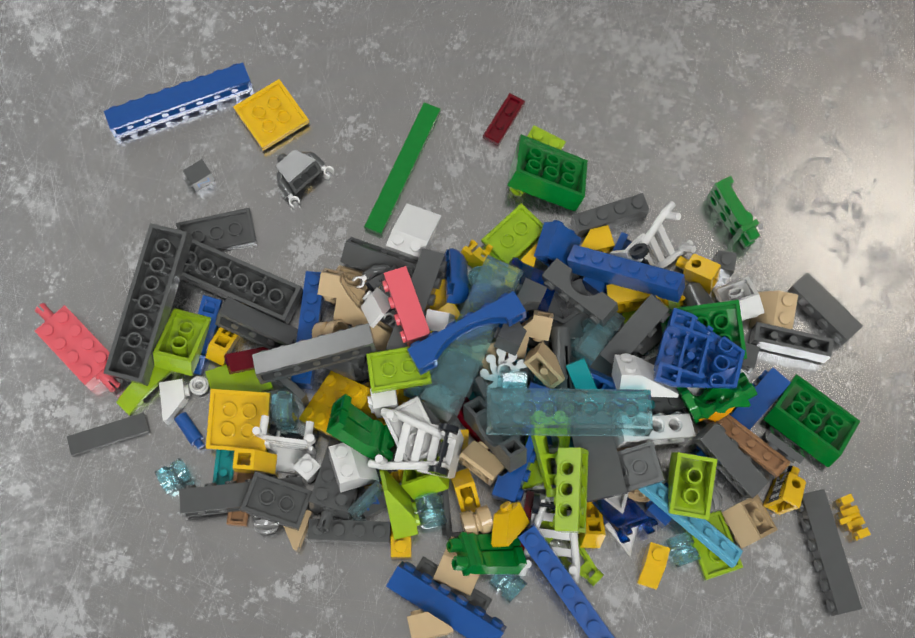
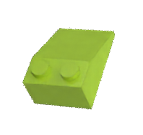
(181, 342)
(420, 483)
(690, 485)
(400, 508)

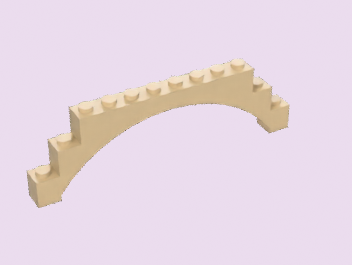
(349, 310)

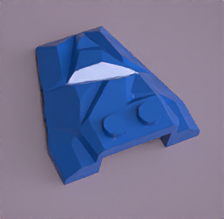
(696, 355)

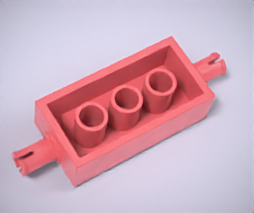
(75, 346)

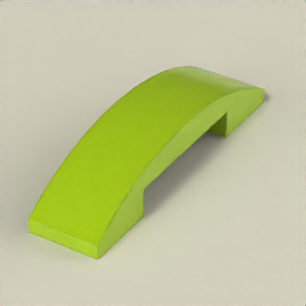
(135, 393)

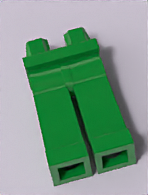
(732, 212)
(359, 430)
(478, 555)

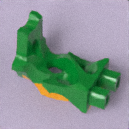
(724, 398)

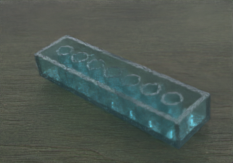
(464, 356)
(568, 412)

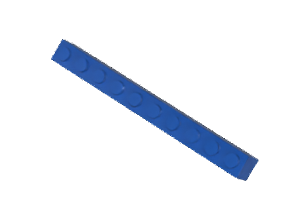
(768, 389)

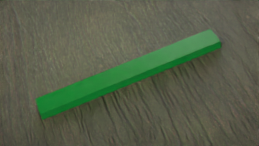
(402, 169)

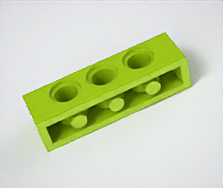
(578, 498)

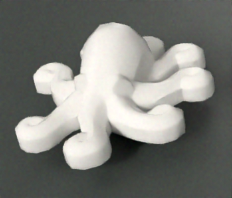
(502, 365)

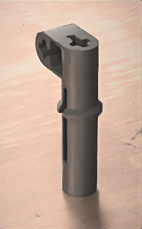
(562, 349)

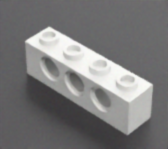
(680, 431)

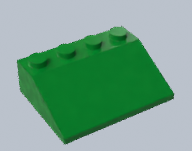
(548, 173)
(722, 317)
(812, 421)

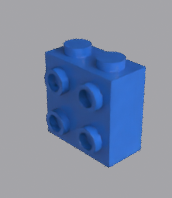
(555, 242)

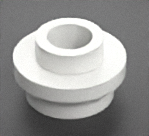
(199, 379)

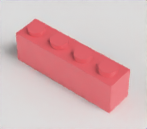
(406, 304)

